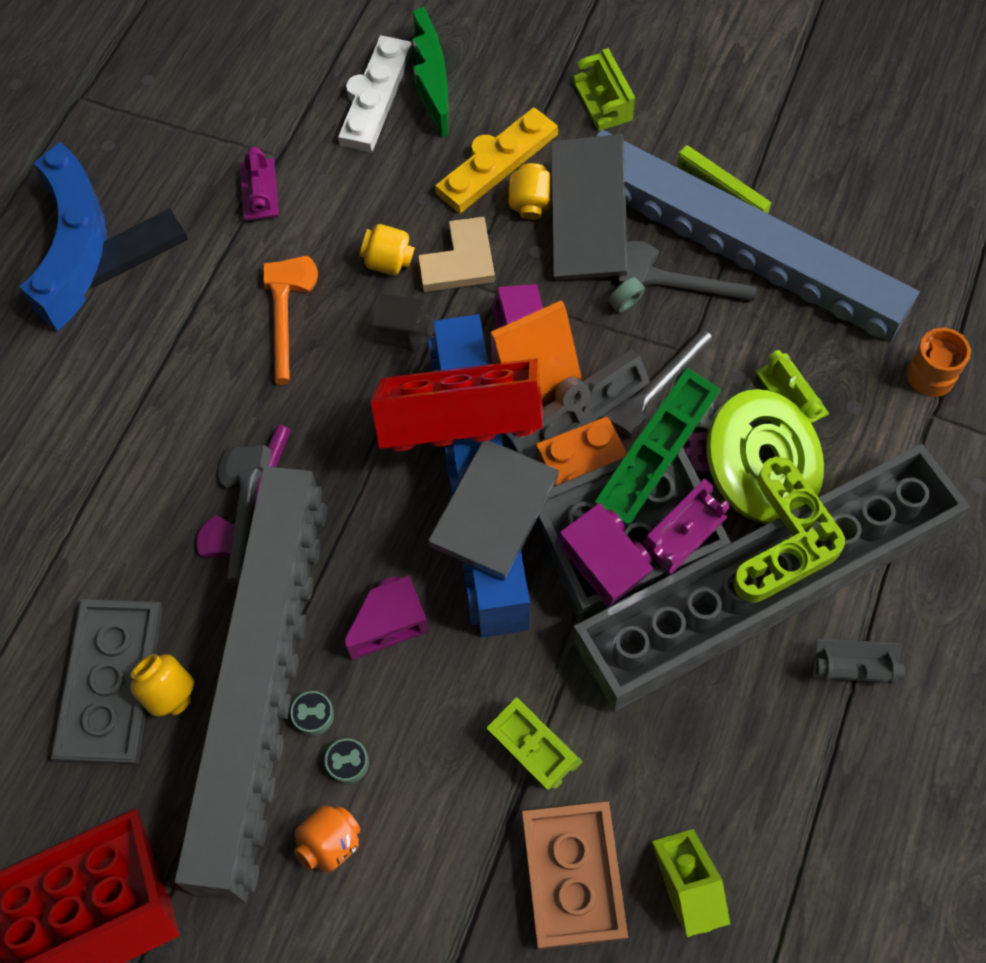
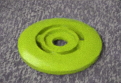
(736, 445)

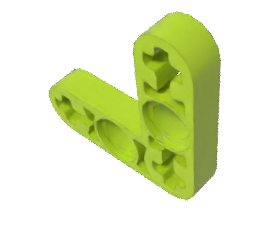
(802, 542)

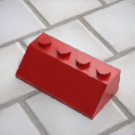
(458, 405)

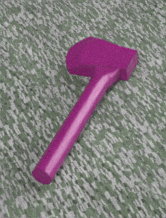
(217, 534)

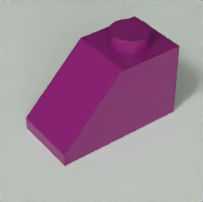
(387, 618)

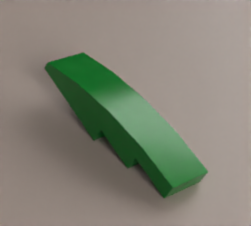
(430, 71)
(658, 445)

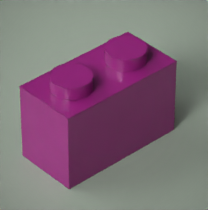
(605, 553)

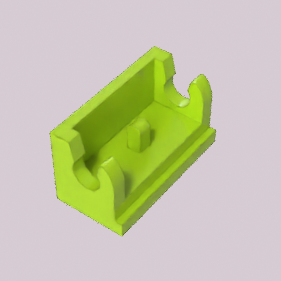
(604, 90)
(534, 744)

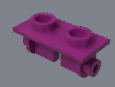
(258, 186)

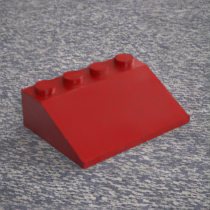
(87, 899)

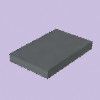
(494, 509)

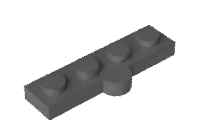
(586, 401)

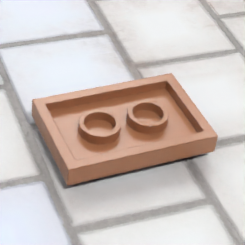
(574, 876)

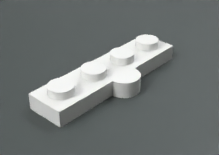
(374, 93)

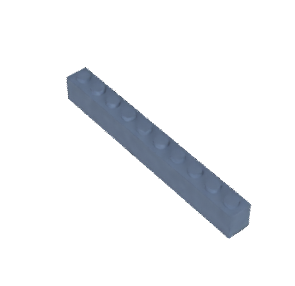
(766, 245)

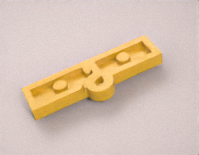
(495, 159)

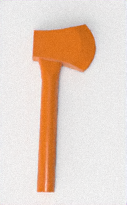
(282, 277)

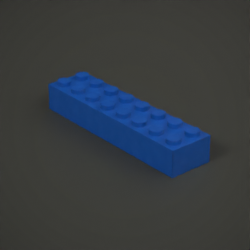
(492, 602)

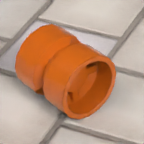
(938, 362)

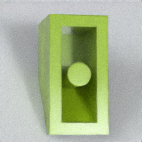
(692, 883)

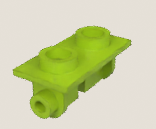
(785, 379)

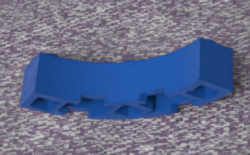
(69, 267)

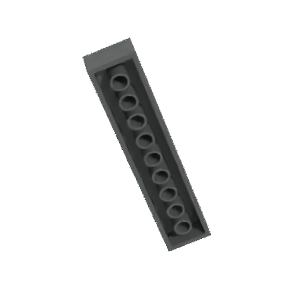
(699, 614)
(252, 690)

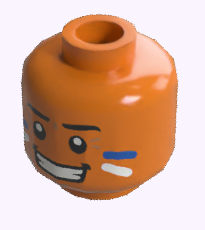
(326, 838)

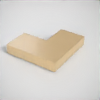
(464, 266)

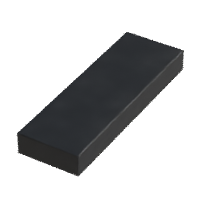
(138, 245)

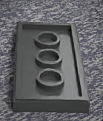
(589, 207)
(97, 710)

